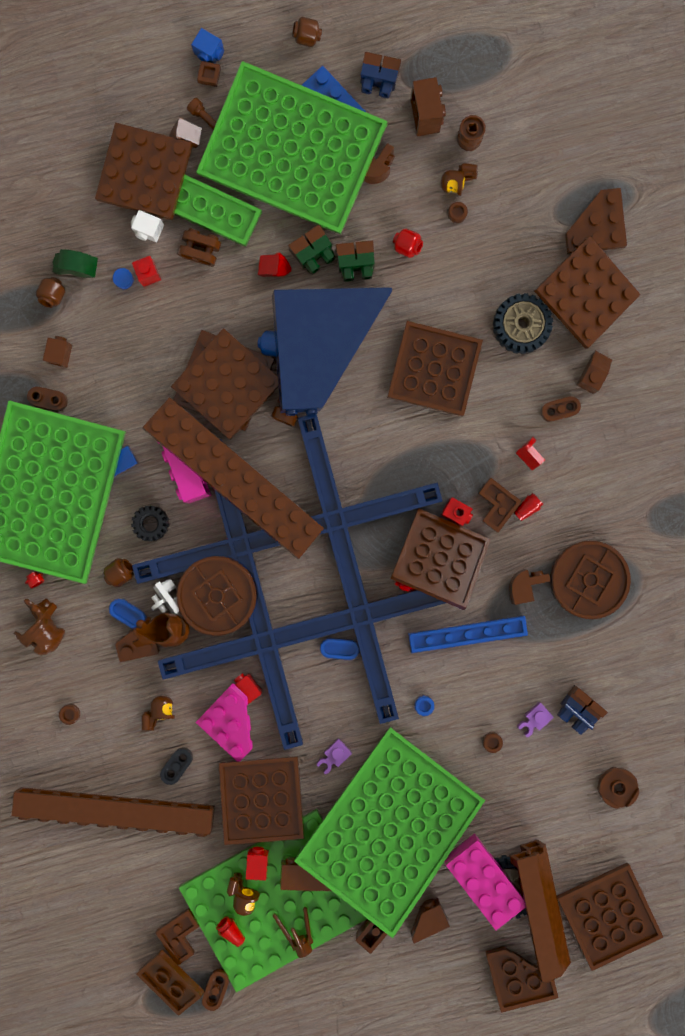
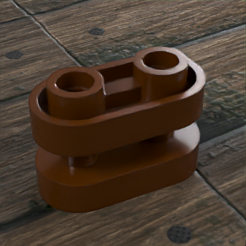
(194, 238)

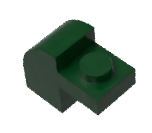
(74, 263)

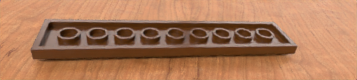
(233, 478)

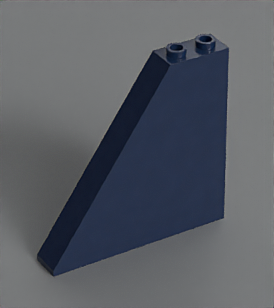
(317, 340)

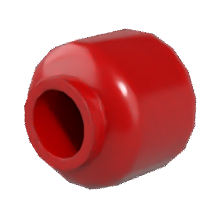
(408, 243)

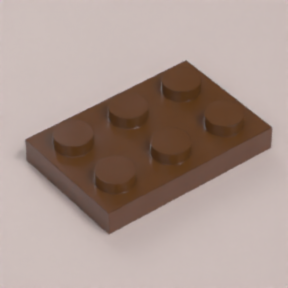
(170, 982)

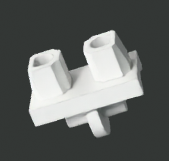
(162, 590)

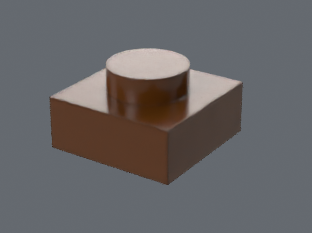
(209, 74)

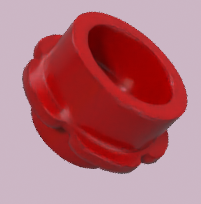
(34, 579)

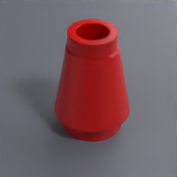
(529, 506)
(229, 930)

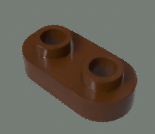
(46, 398)
(560, 410)
(216, 988)

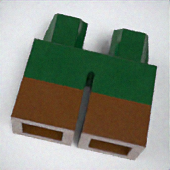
(311, 248)
(347, 262)

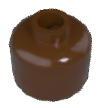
(306, 31)
(50, 292)
(118, 572)

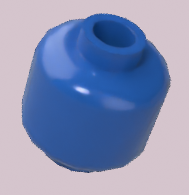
(267, 343)

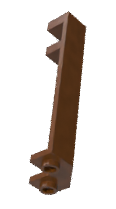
(542, 910)

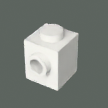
(146, 226)

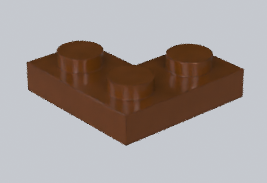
(503, 504)
(173, 936)

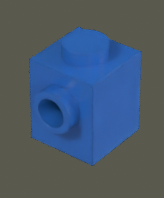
(207, 47)

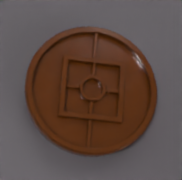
(590, 579)
(216, 595)

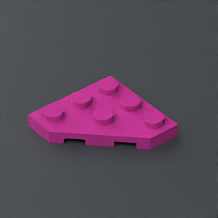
(229, 723)

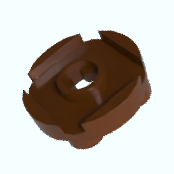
(620, 798)

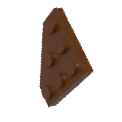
(601, 221)
(516, 980)

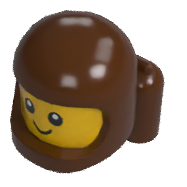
(455, 180)
(160, 709)
(244, 897)

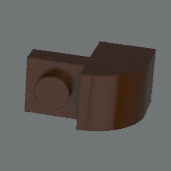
(379, 167)
(520, 585)

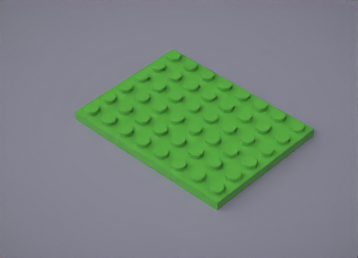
(291, 147)
(54, 489)
(390, 832)
(264, 943)

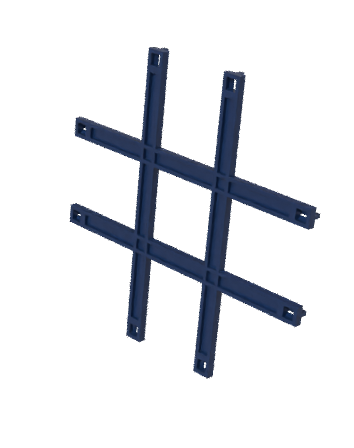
(266, 640)

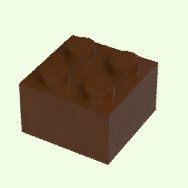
(427, 106)

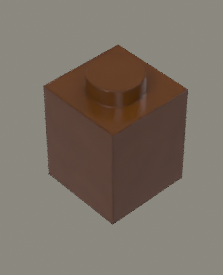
(57, 351)

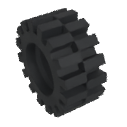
(138, 526)

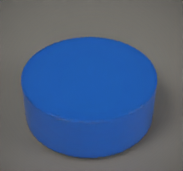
(123, 278)
(424, 705)

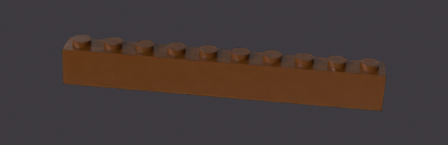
(113, 811)

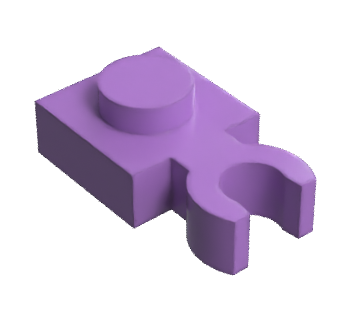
(537, 717)
(336, 754)

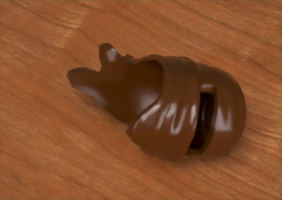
(163, 629)
(43, 633)

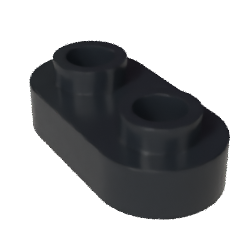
(177, 765)

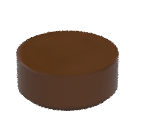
(457, 212)
(69, 714)
(492, 742)

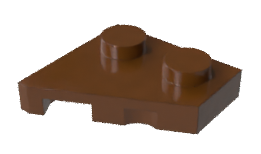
(128, 651)

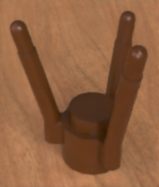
(300, 944)

